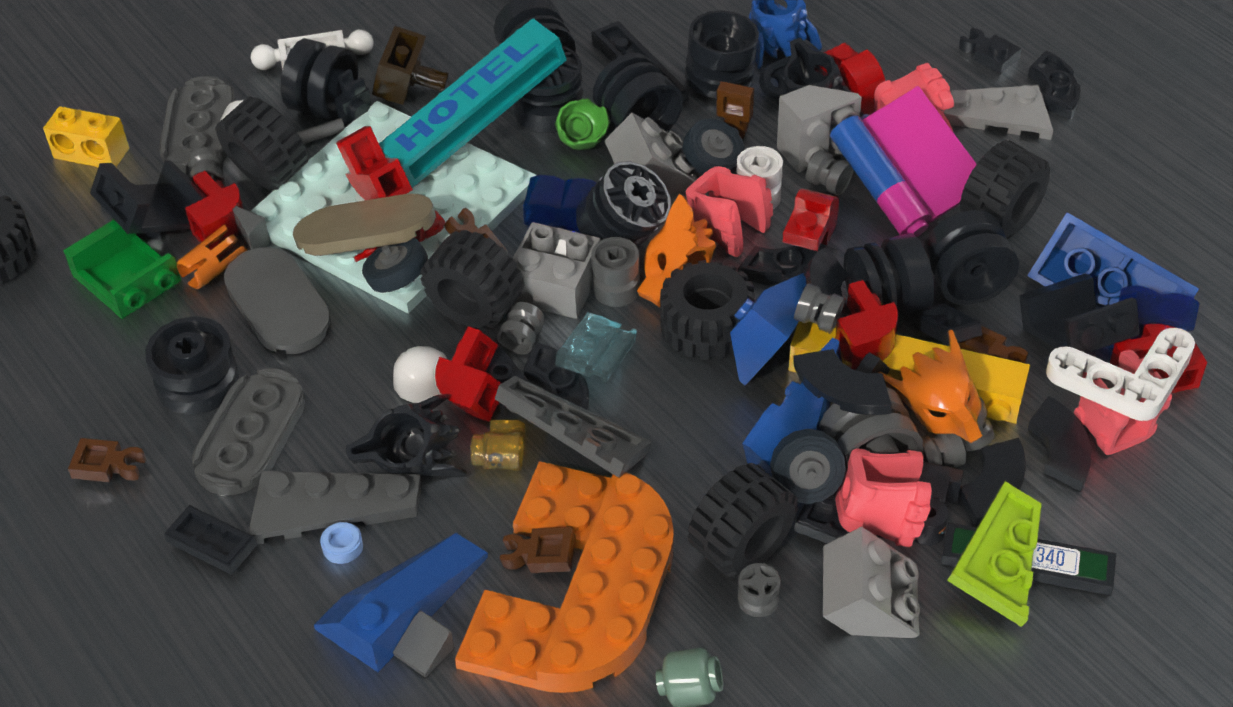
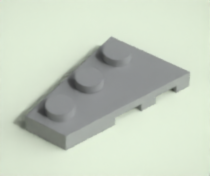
(1004, 107)

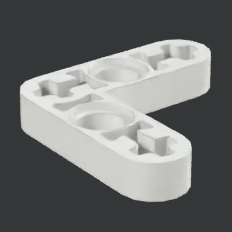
(1137, 385)

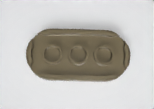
(364, 224)

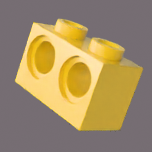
(86, 137)

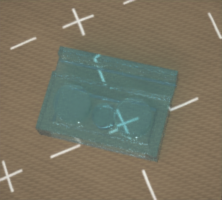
(595, 347)

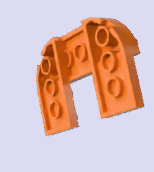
(609, 600)

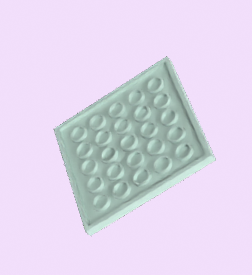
(465, 180)

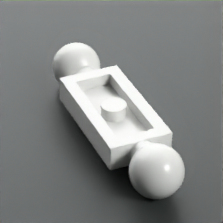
(265, 57)

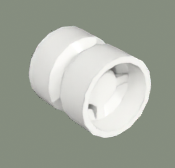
(763, 163)

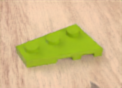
(1000, 555)

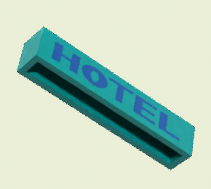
(474, 100)

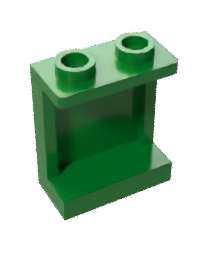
(121, 268)

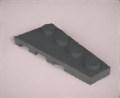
(580, 429)
(315, 500)

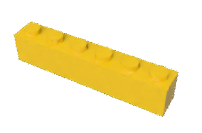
(996, 379)

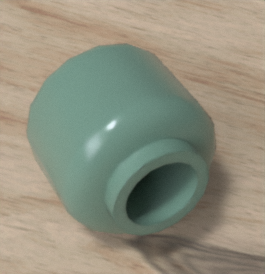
(689, 677)

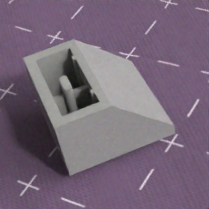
(808, 119)
(658, 150)
(555, 269)
(870, 587)

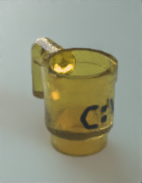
(500, 447)

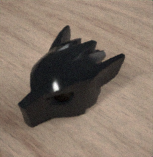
(802, 71)
(410, 441)

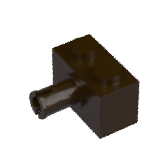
(402, 68)

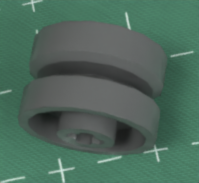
(876, 433)

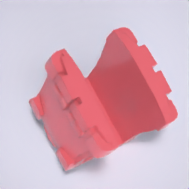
(929, 81)
(729, 202)
(1108, 424)
(884, 495)

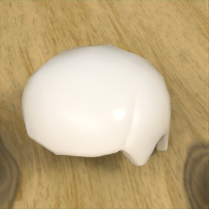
(415, 373)

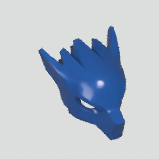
(780, 26)

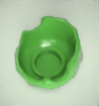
(582, 124)

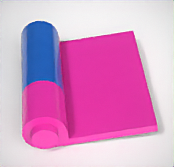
(907, 160)

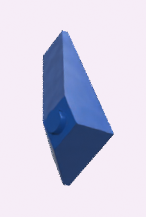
(1083, 249)
(765, 326)
(797, 412)
(378, 613)

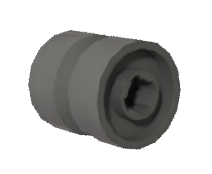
(615, 271)

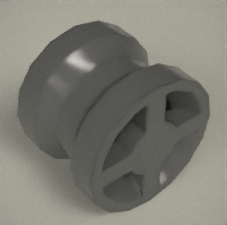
(767, 584)

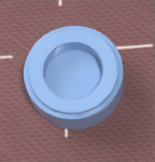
(341, 542)

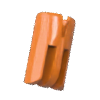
(206, 260)

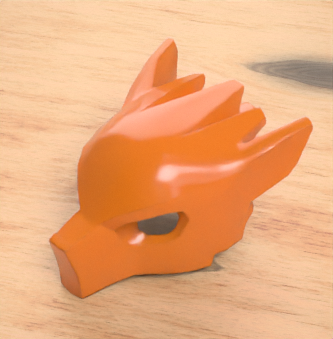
(675, 244)
(941, 387)

